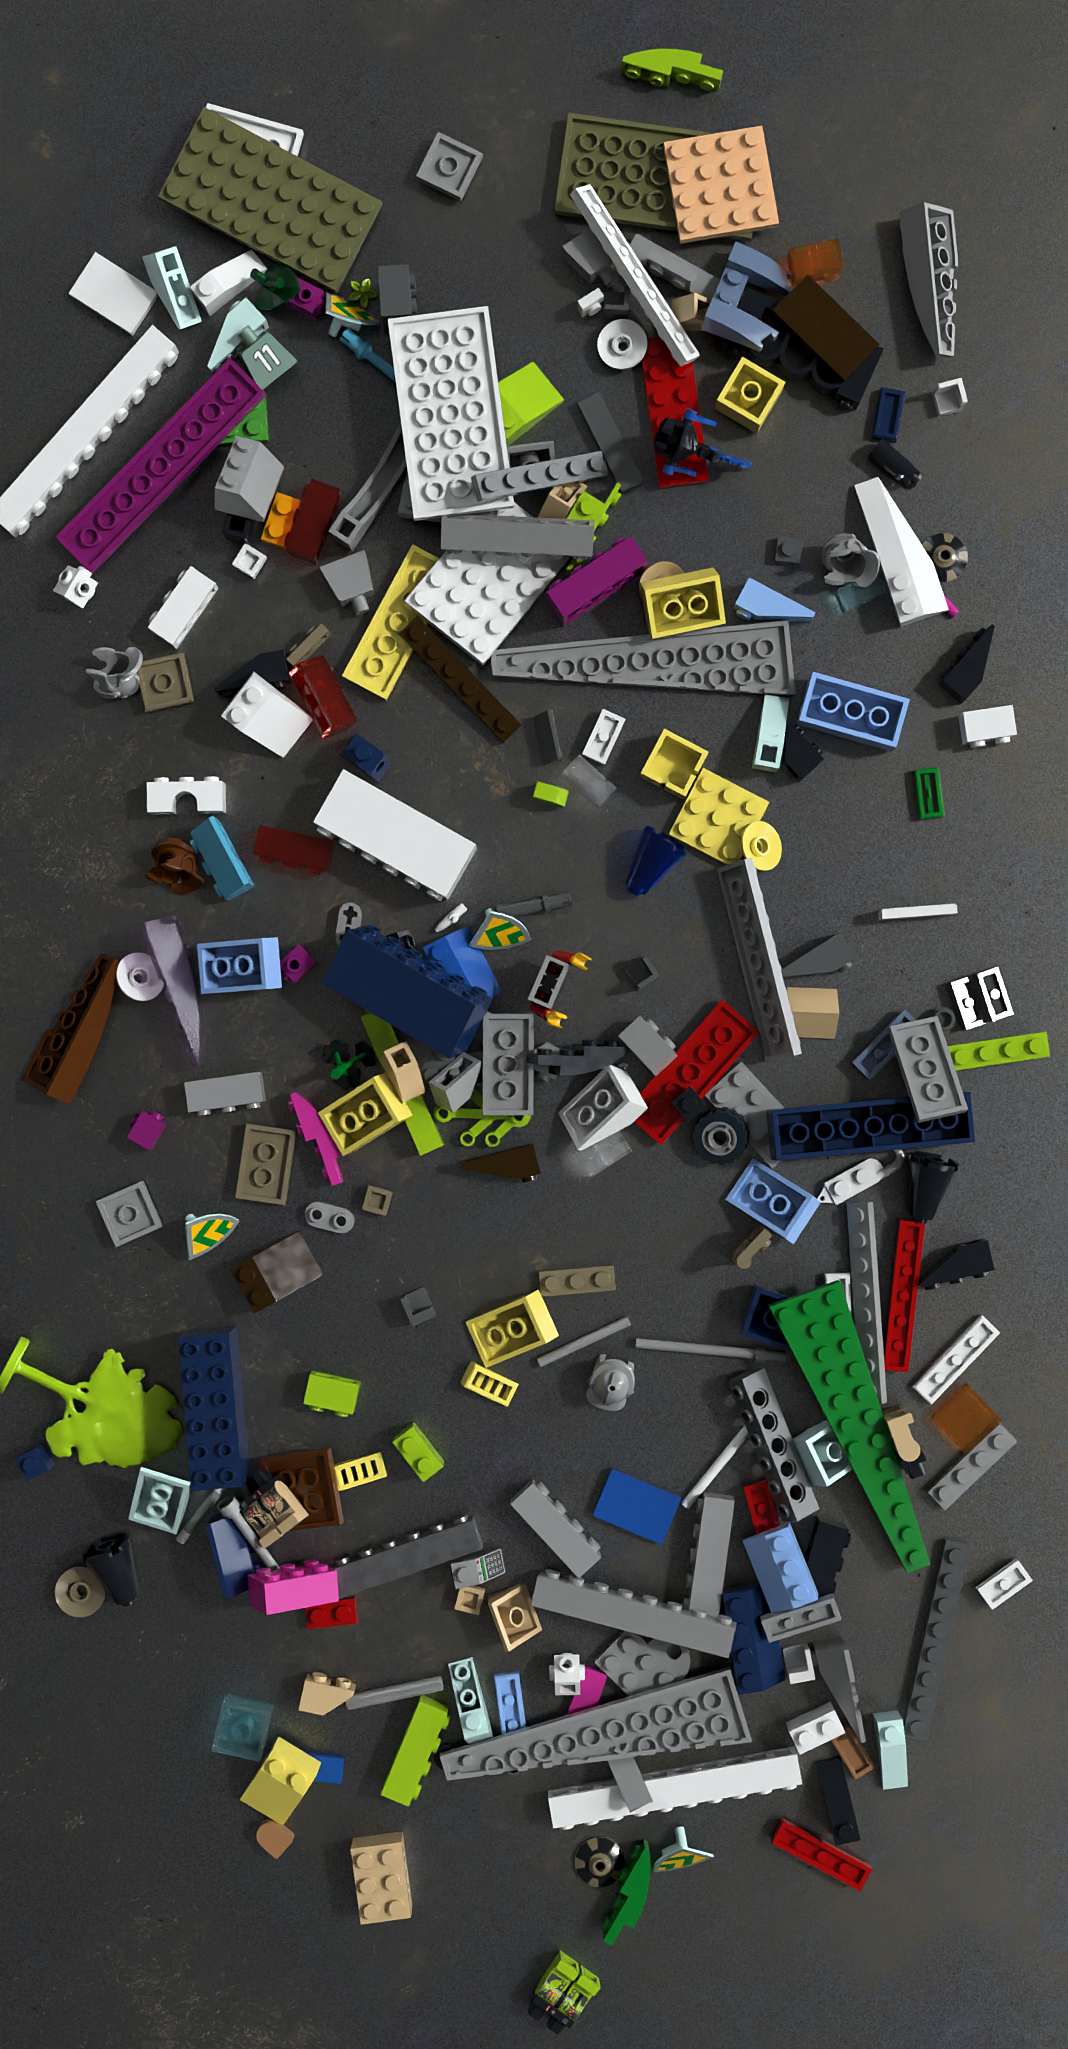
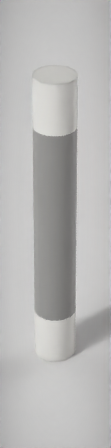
(199, 1515)

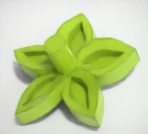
(362, 292)

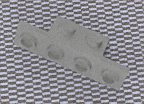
(673, 268)

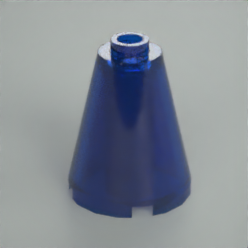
(653, 860)

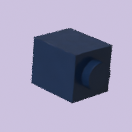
(34, 1461)

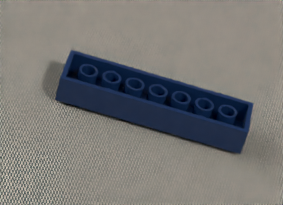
(861, 1128)

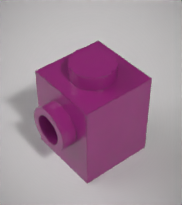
(308, 301)
(297, 964)
(147, 1128)

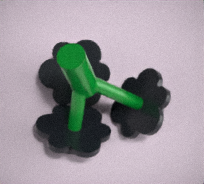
(346, 1073)

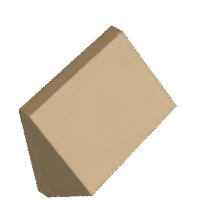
(814, 1011)
(514, 1615)

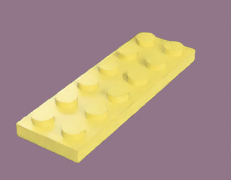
(382, 651)

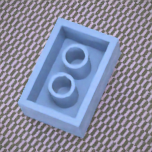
(239, 965)

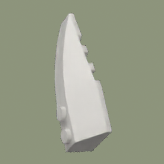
(903, 559)

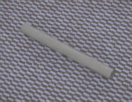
(583, 1341)

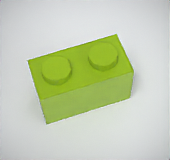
(331, 1393)
(418, 1452)

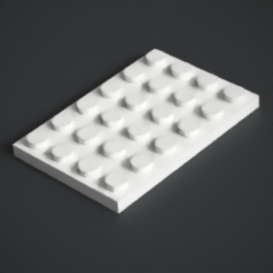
(482, 596)

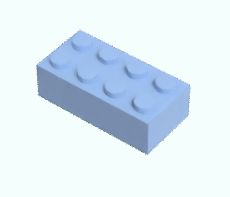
(852, 711)

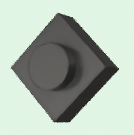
(788, 550)

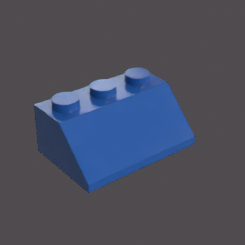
(458, 958)

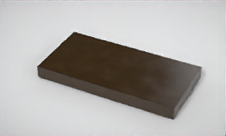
(825, 328)

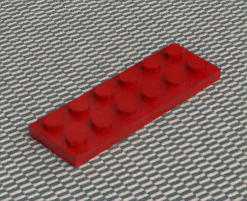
(669, 393)
(698, 1064)

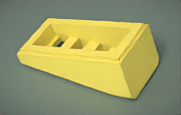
(470, 1374)
(361, 1478)

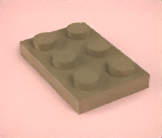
(266, 1164)

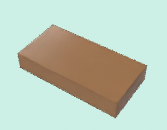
(853, 1752)

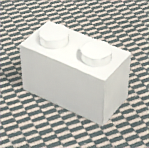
(987, 725)
(815, 1727)

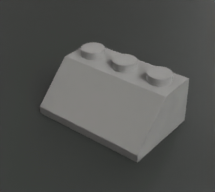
(248, 480)

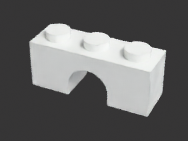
(164, 795)

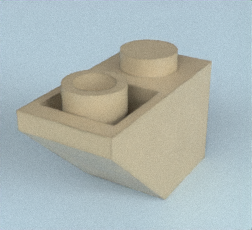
(403, 1071)
(324, 1694)

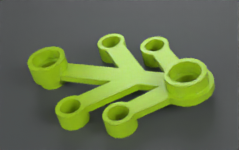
(485, 1120)

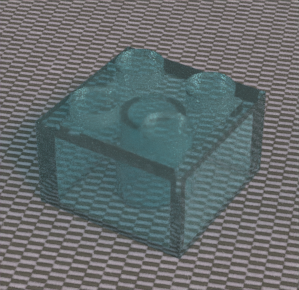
(243, 1727)

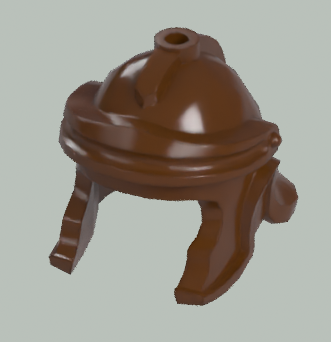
(175, 866)

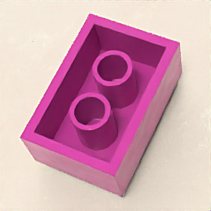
(292, 1587)

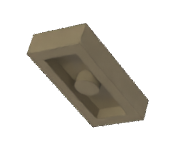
(313, 641)

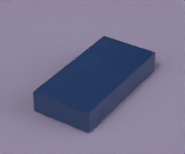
(888, 414)

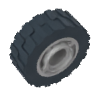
(719, 1150)

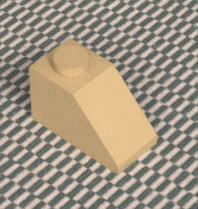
(691, 311)
(561, 501)

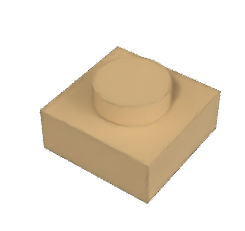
(470, 1599)

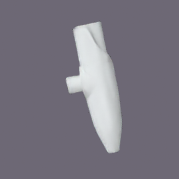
(451, 918)

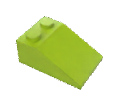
(526, 400)

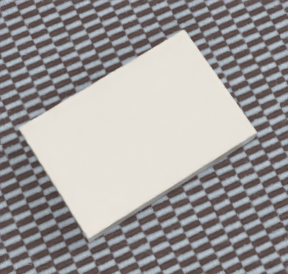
(113, 294)

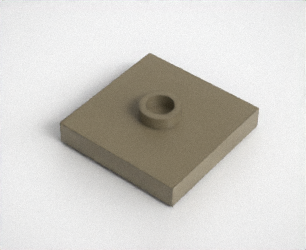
(165, 683)

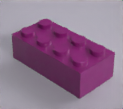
(596, 581)

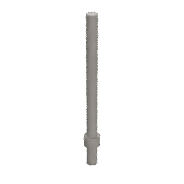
(759, 1354)

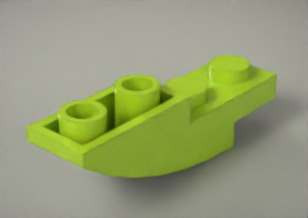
(662, 64)

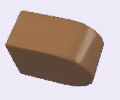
(274, 1837)

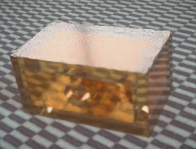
(818, 260)

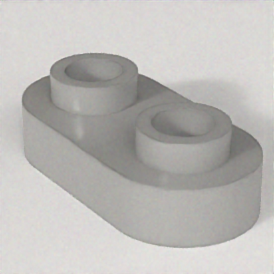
(329, 1217)

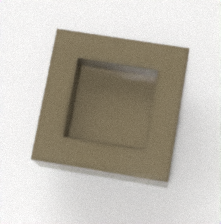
(377, 1200)

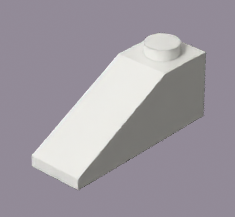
(226, 281)

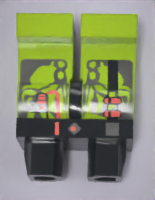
(563, 1992)

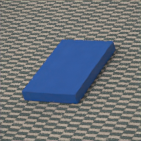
(636, 1506)

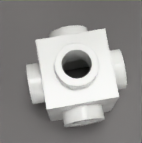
(76, 585)
(567, 1674)

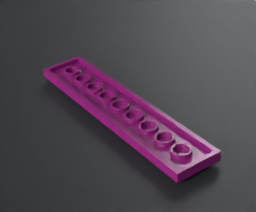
(161, 465)

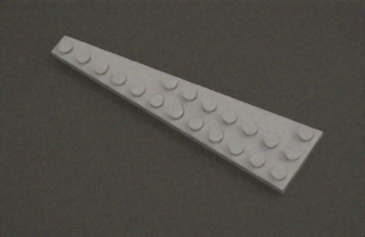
(710, 659)
(667, 1718)

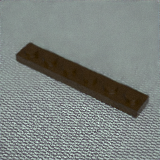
(459, 679)

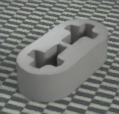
(342, 920)

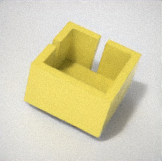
(673, 764)

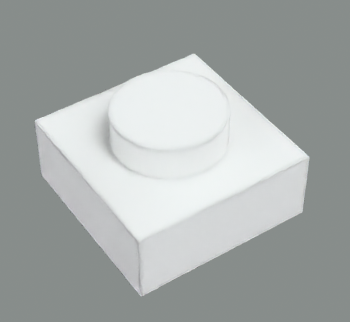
(590, 303)
(249, 561)

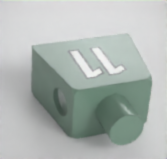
(263, 357)

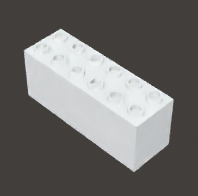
(394, 836)

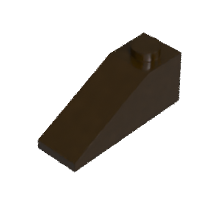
(511, 1163)

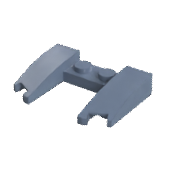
(724, 317)

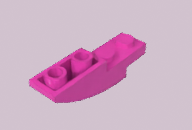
(313, 1127)

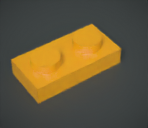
(280, 520)

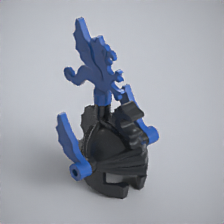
(679, 441)

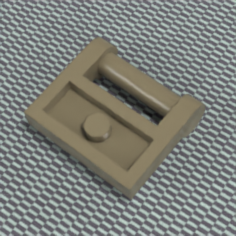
(755, 1241)

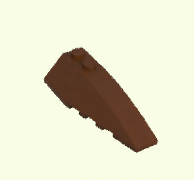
(69, 1048)

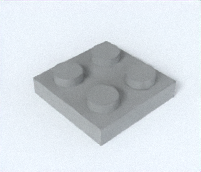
(449, 166)
(129, 1213)

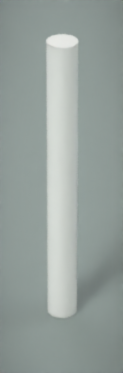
(715, 1468)

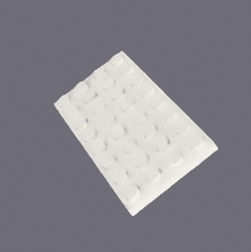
(448, 409)

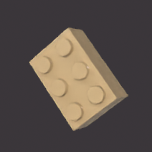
(381, 1878)

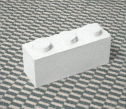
(182, 607)

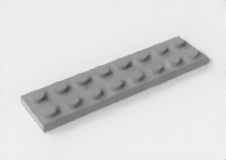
(759, 960)

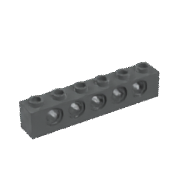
(780, 1462)

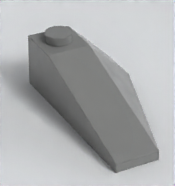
(836, 1668)

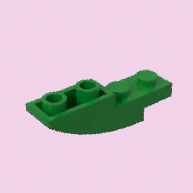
(634, 1886)

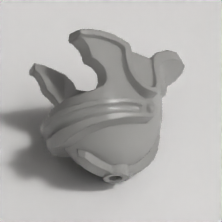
(849, 561)
(119, 675)
(607, 1374)

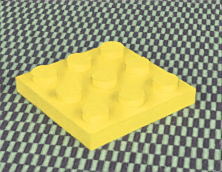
(716, 817)

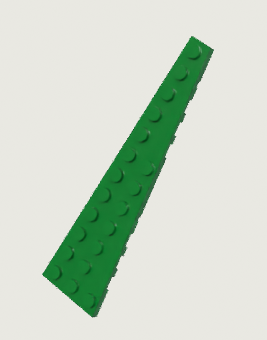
(832, 1361)

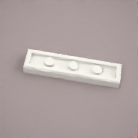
(956, 1359)

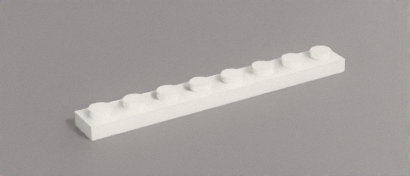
(634, 274)

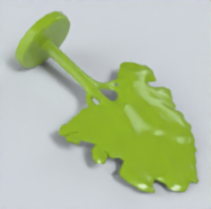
(119, 1417)

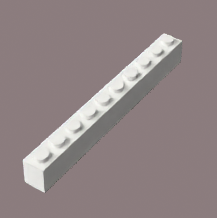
(86, 430)
(678, 1787)

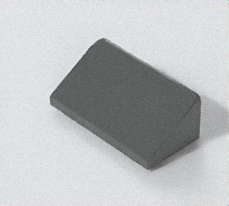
(547, 737)

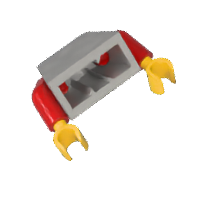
(549, 982)

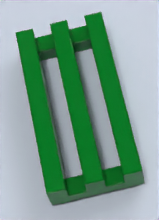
(919, 797)

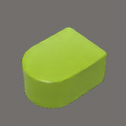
(550, 794)

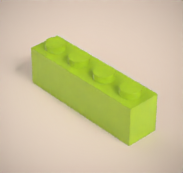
(999, 1050)
(415, 1749)

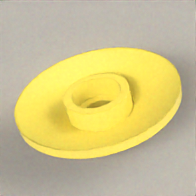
(762, 844)

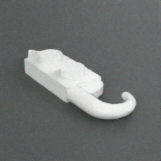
(858, 1179)

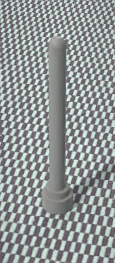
(230, 1508)

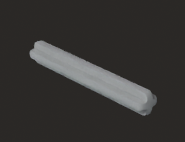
(395, 1692)

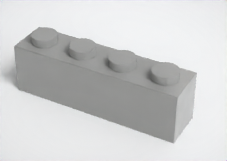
(555, 1528)

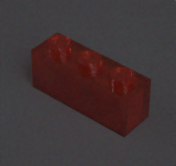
(312, 521)
(323, 696)
(293, 849)

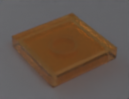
(966, 1418)

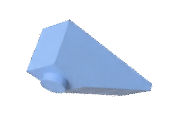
(768, 605)

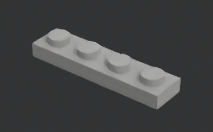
(971, 1467)

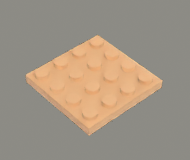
(721, 184)

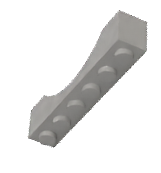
(365, 506)

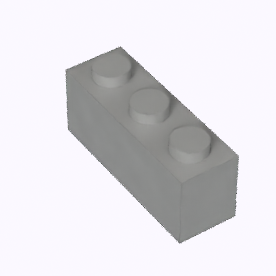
(225, 1093)

